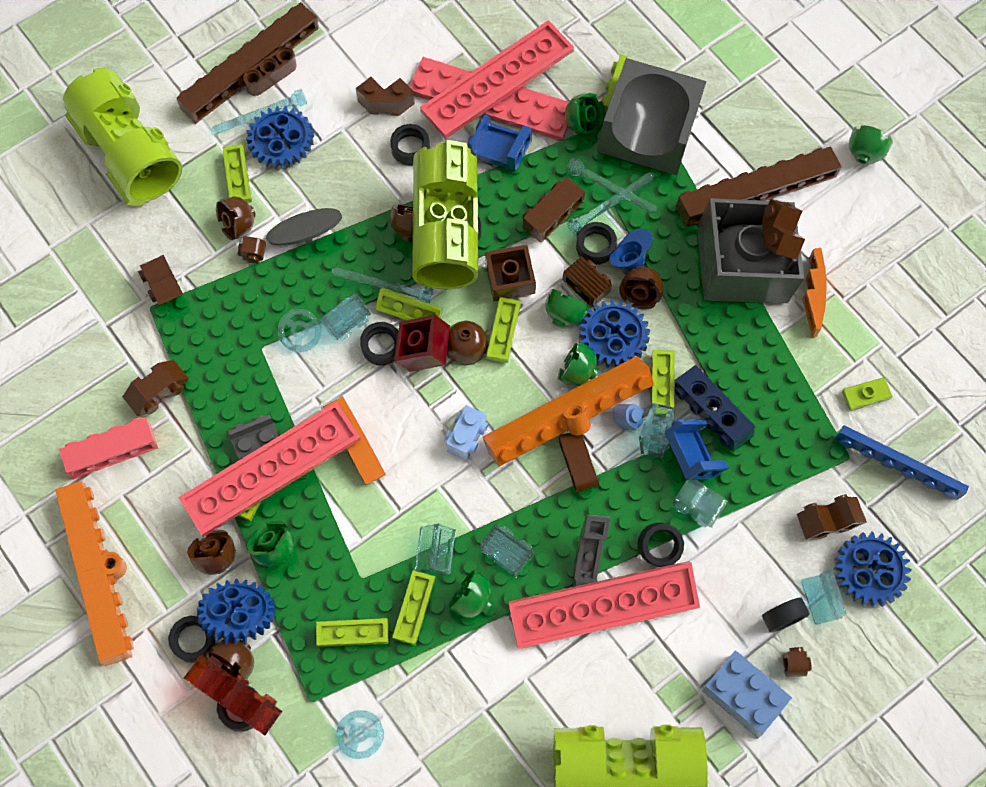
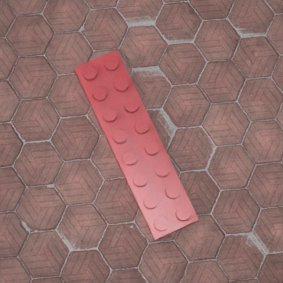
(496, 79)
(523, 107)
(269, 469)
(604, 604)

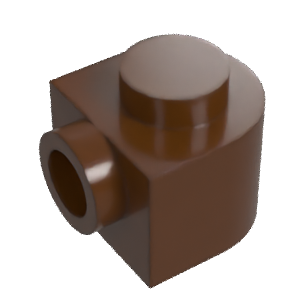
(252, 249)
(796, 662)

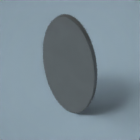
(304, 226)

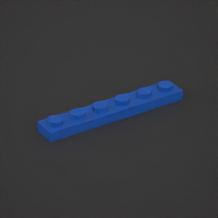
(908, 466)

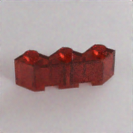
(233, 694)

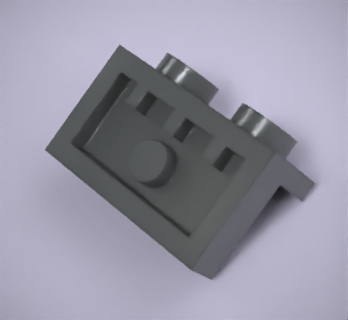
(252, 435)

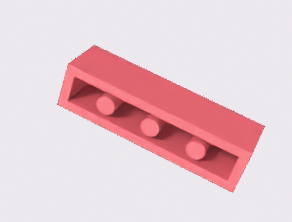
(108, 448)

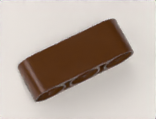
(274, 63)
(578, 462)

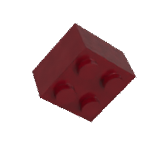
(422, 343)

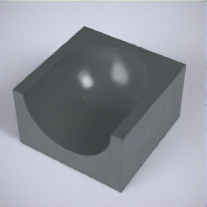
(651, 116)
(735, 258)

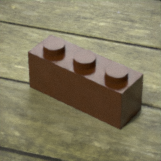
(553, 209)

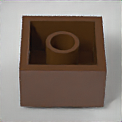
(510, 272)

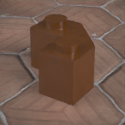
(394, 99)
(779, 227)
(160, 279)
(164, 381)
(840, 516)

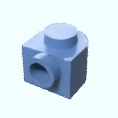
(628, 416)

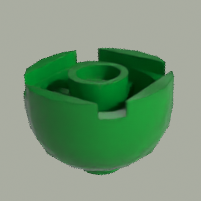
(585, 114)
(869, 144)
(565, 309)
(579, 365)
(271, 545)
(472, 596)

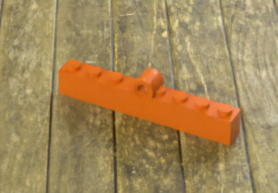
(568, 411)
(93, 573)

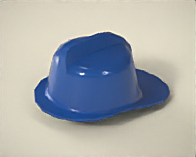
(632, 250)

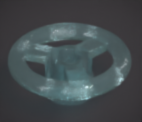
(293, 325)
(355, 726)

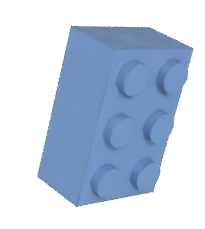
(747, 694)

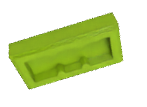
(867, 394)

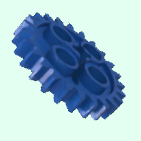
(295, 127)
(626, 321)
(870, 549)
(235, 611)

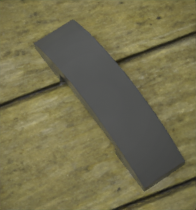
(590, 549)

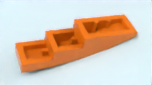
(815, 297)
(361, 452)

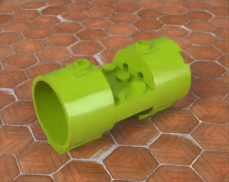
(136, 155)
(445, 216)
(669, 759)

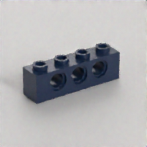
(696, 381)

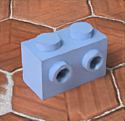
(464, 436)

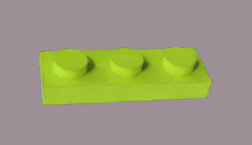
(611, 83)
(237, 172)
(404, 306)
(503, 330)
(663, 377)
(414, 607)
(352, 632)

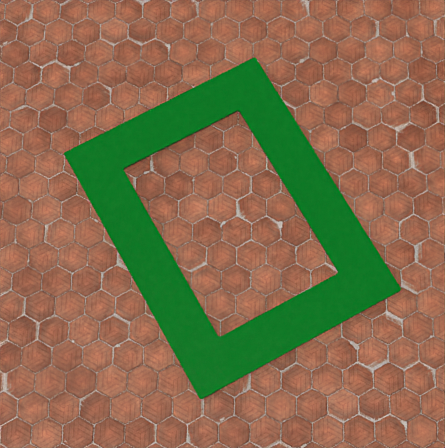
(219, 342)

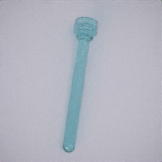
(296, 98)
(576, 167)
(576, 224)
(422, 294)

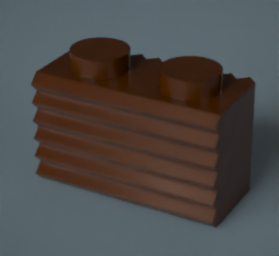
(587, 281)

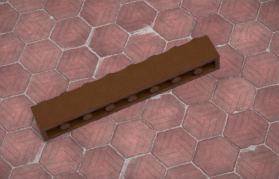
(227, 77)
(763, 183)

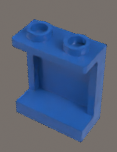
(499, 144)
(691, 450)

